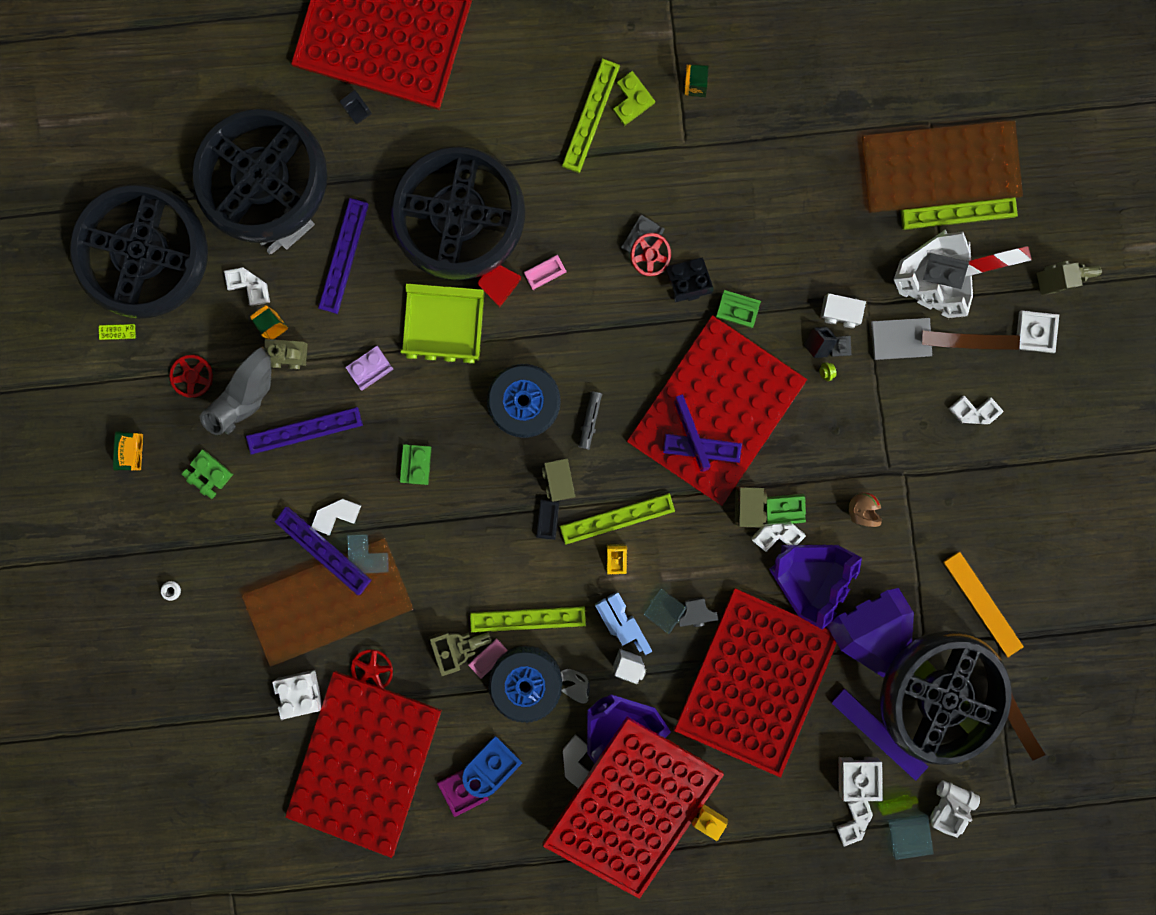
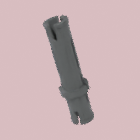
(590, 420)

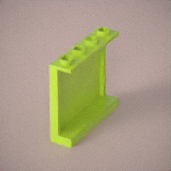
(443, 323)

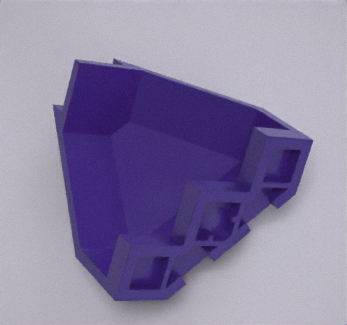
(815, 579)
(875, 630)
(608, 715)

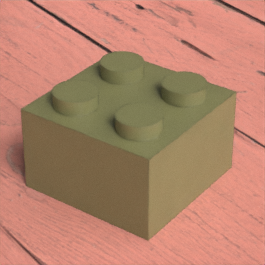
(559, 480)
(749, 506)

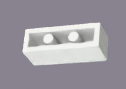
(629, 666)

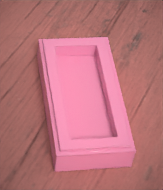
(545, 272)
(487, 658)

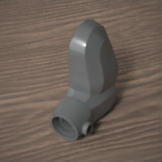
(241, 395)

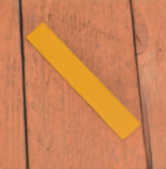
(983, 604)

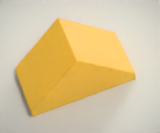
(616, 559)

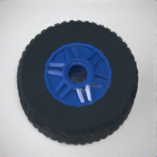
(515, 383)
(523, 702)

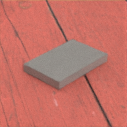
(900, 339)

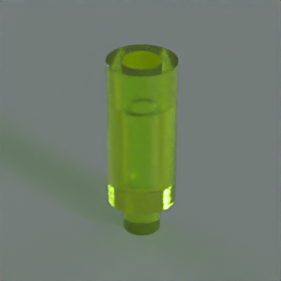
(897, 804)

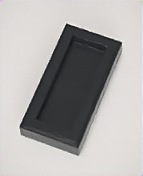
(547, 519)

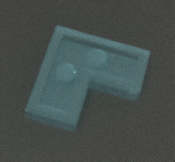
(361, 558)

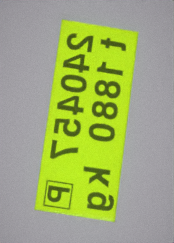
(117, 332)

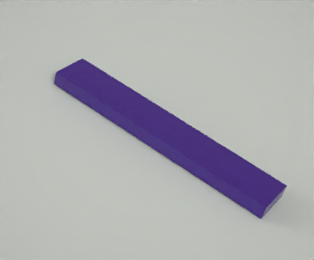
(343, 256)
(304, 430)
(323, 551)
(877, 733)

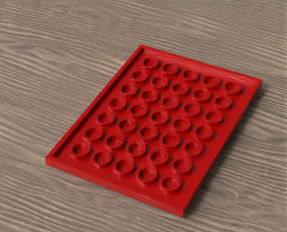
(384, 44)
(732, 396)
(756, 683)
(363, 764)
(632, 808)

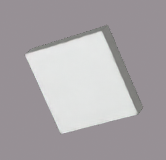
(1038, 331)

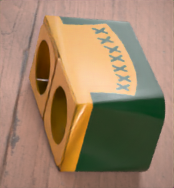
(696, 80)
(268, 321)
(127, 451)

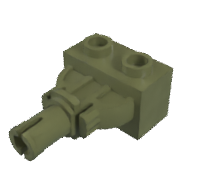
(1065, 276)
(286, 353)
(453, 651)

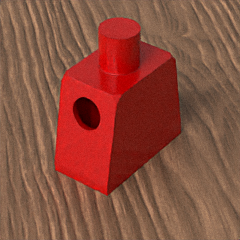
(499, 284)

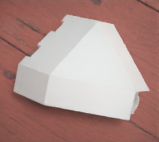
(912, 268)

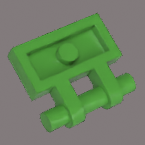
(209, 468)

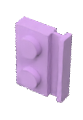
(369, 368)

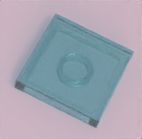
(911, 837)

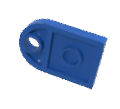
(491, 767)

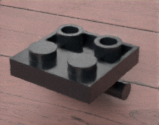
(689, 280)

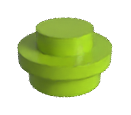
(827, 371)

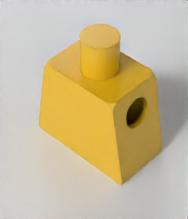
(710, 822)

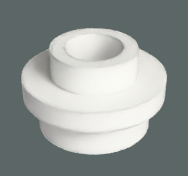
(165, 590)

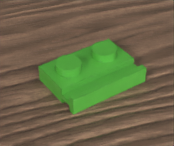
(738, 309)
(415, 464)
(786, 509)

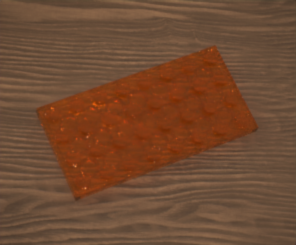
(942, 166)
(320, 608)

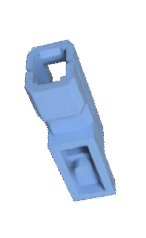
(628, 629)

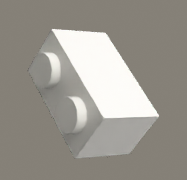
(842, 310)

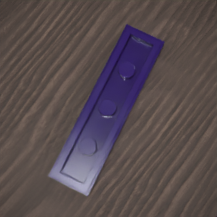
(692, 433)
(713, 448)

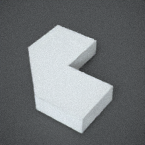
(242, 278)
(967, 413)
(341, 509)
(770, 533)
(572, 754)
(855, 829)

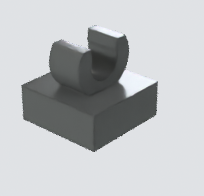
(842, 347)

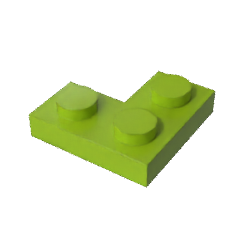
(637, 98)

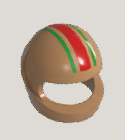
(863, 508)

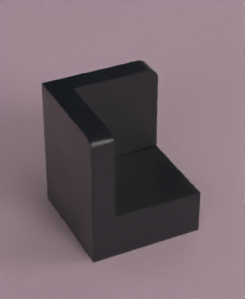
(355, 107)
(820, 342)

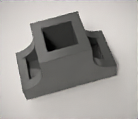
(696, 613)

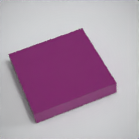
(457, 796)

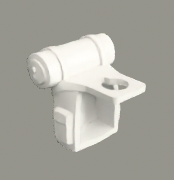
(954, 809)

